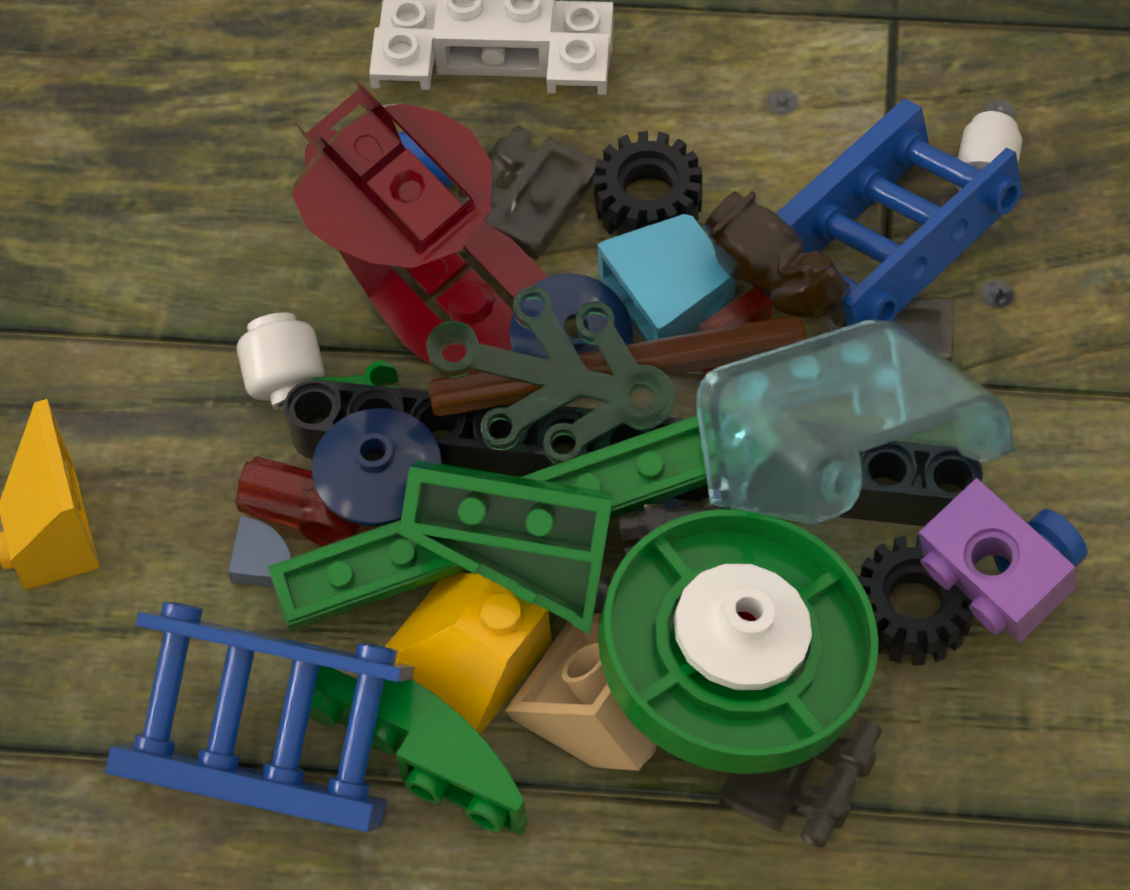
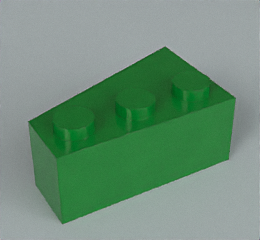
(515, 531)

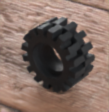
(646, 161)
(905, 633)

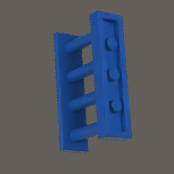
(867, 176)
(216, 768)

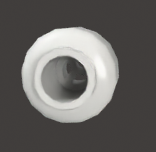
(278, 356)

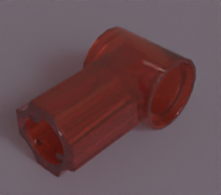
(289, 498)

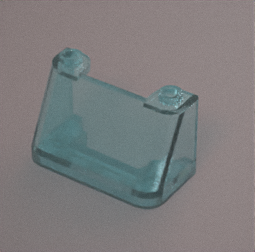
(791, 421)

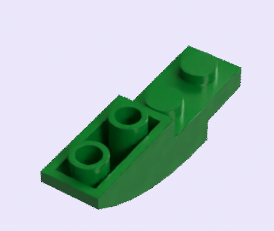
(436, 749)

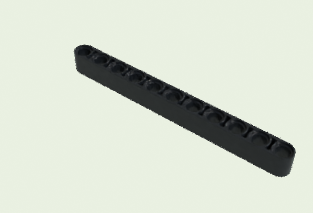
(914, 466)

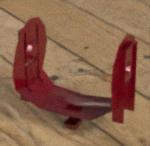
(389, 209)

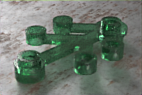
(561, 378)

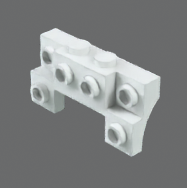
(494, 38)

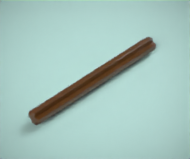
(669, 354)

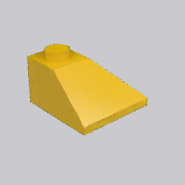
(44, 508)
(472, 644)

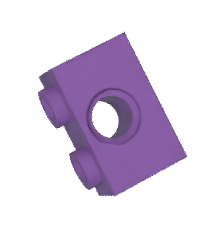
(982, 526)

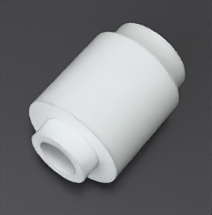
(987, 138)

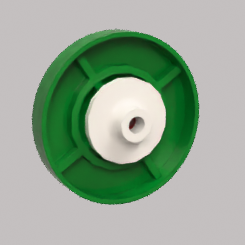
(737, 641)

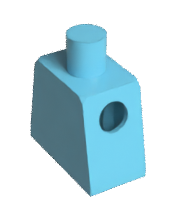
(666, 277)

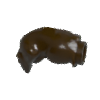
(769, 255)

